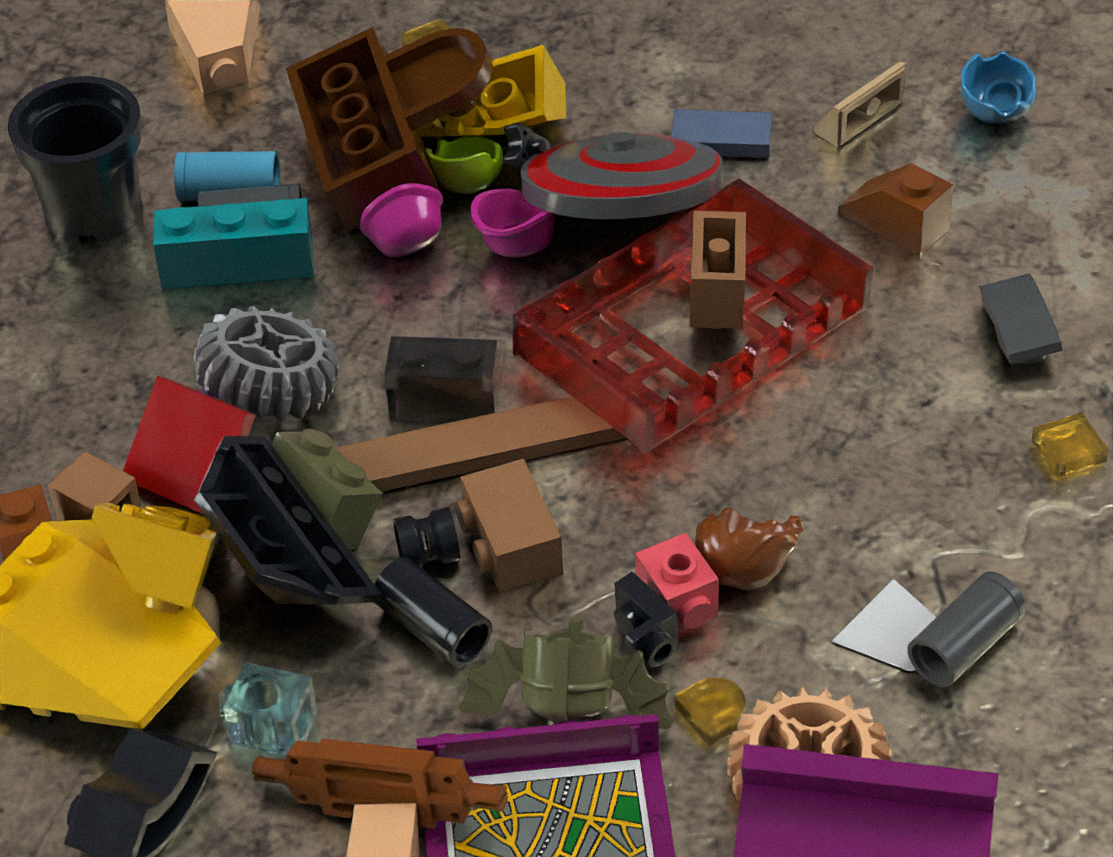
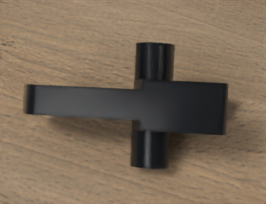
(522, 145)

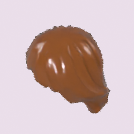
(745, 551)

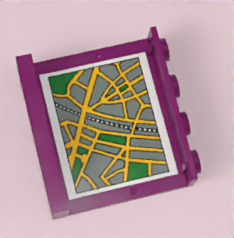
(568, 789)

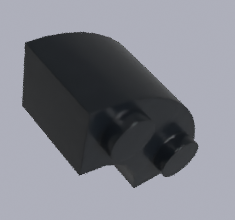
(139, 797)

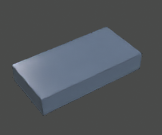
(726, 131)

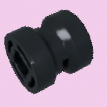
(439, 538)

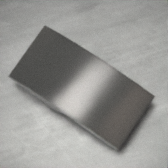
(1021, 319)

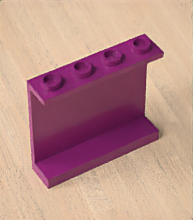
(860, 807)

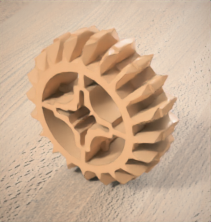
(807, 725)

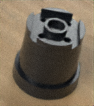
(81, 154)

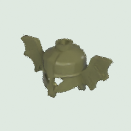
(566, 678)

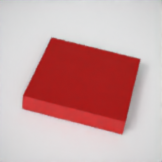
(180, 439)

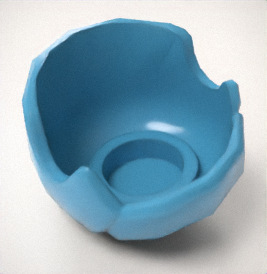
(998, 88)

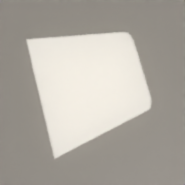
(887, 626)

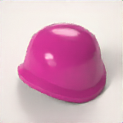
(403, 219)
(511, 223)

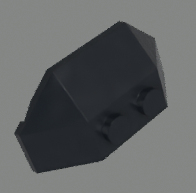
(278, 528)

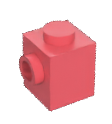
(681, 579)

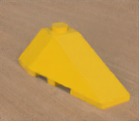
(521, 90)
(159, 551)

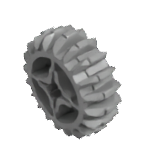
(266, 362)

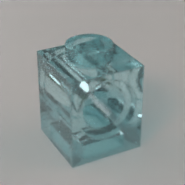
(268, 708)

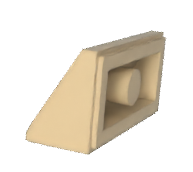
(863, 107)

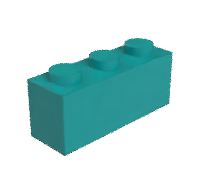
(233, 243)

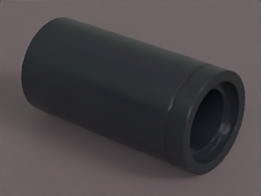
(432, 612)

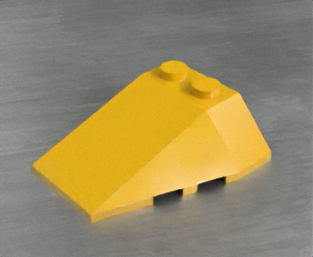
(83, 638)

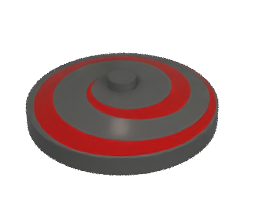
(622, 176)

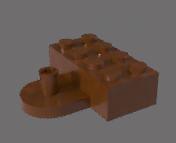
(368, 106)

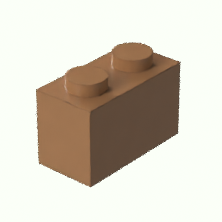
(718, 269)
(510, 526)

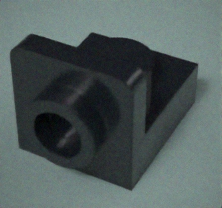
(645, 621)

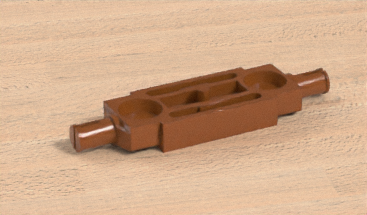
(356, 773)

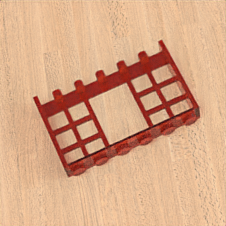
(651, 256)

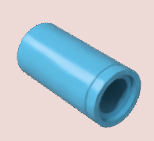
(223, 171)

